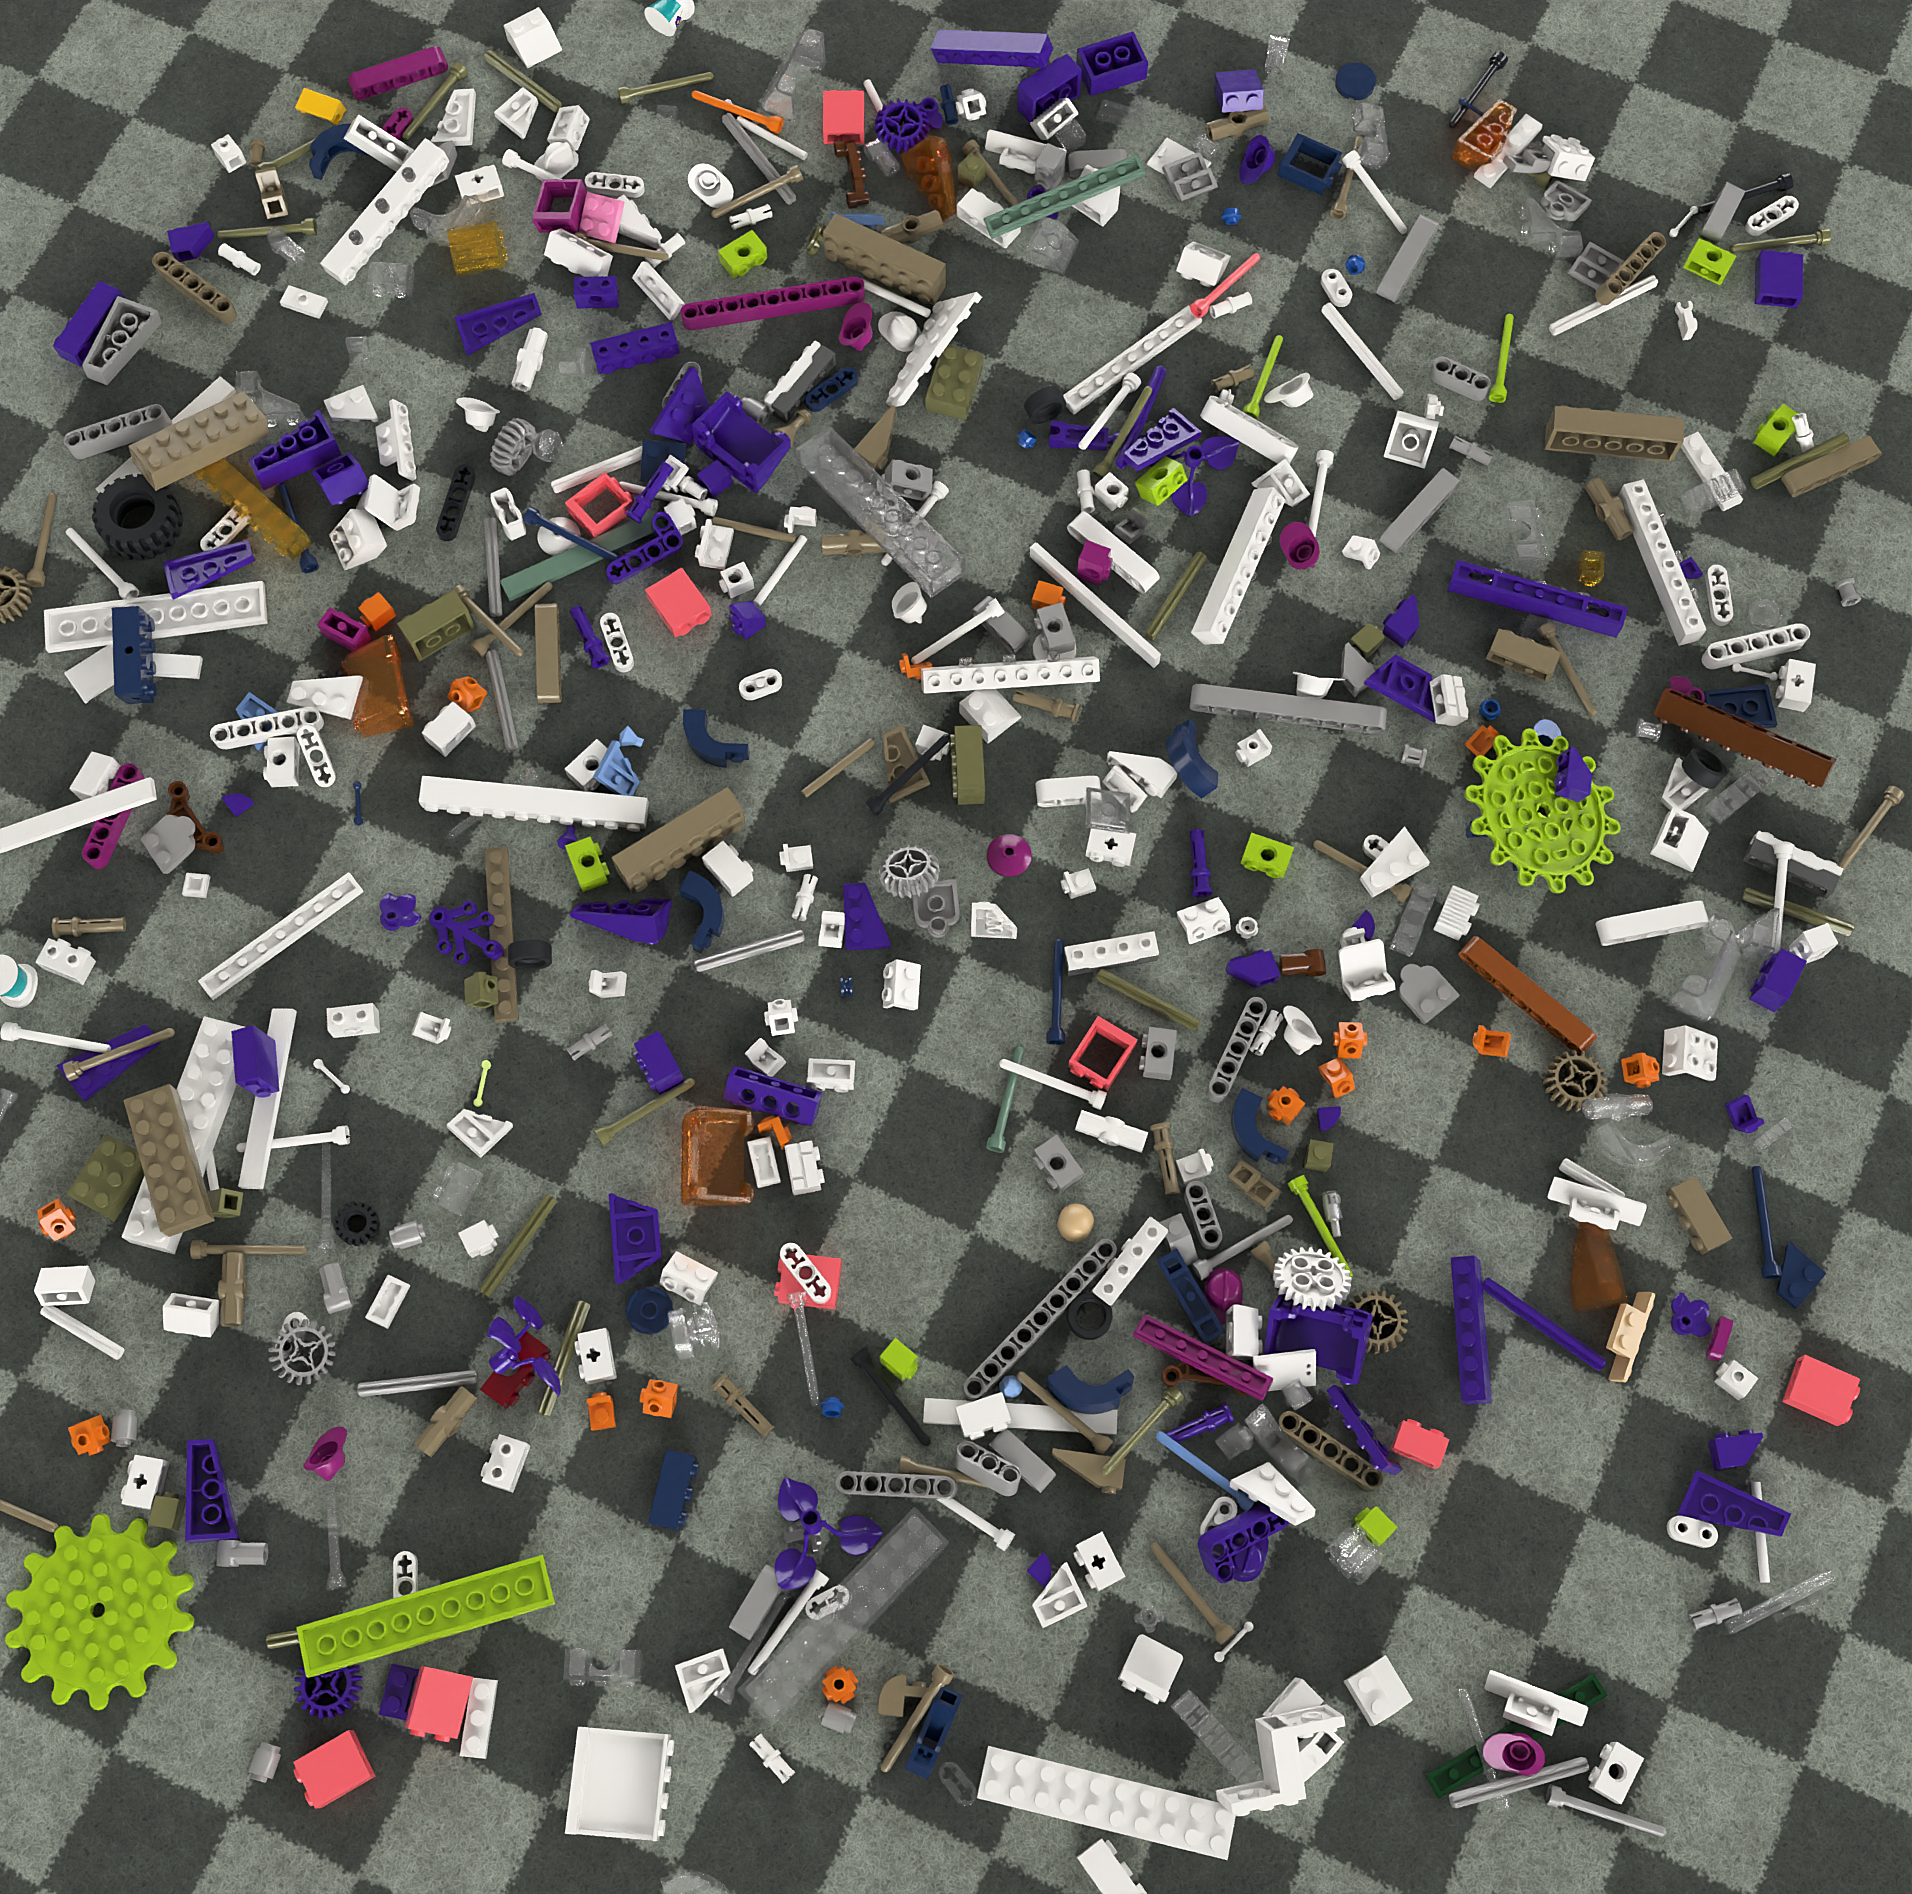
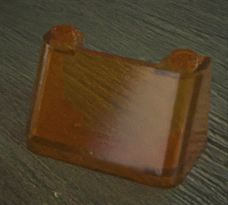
(382, 694)
(714, 1157)

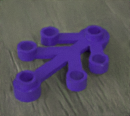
(462, 930)

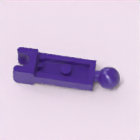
(1071, 435)

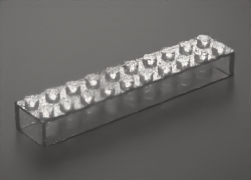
(881, 511)
(843, 1617)

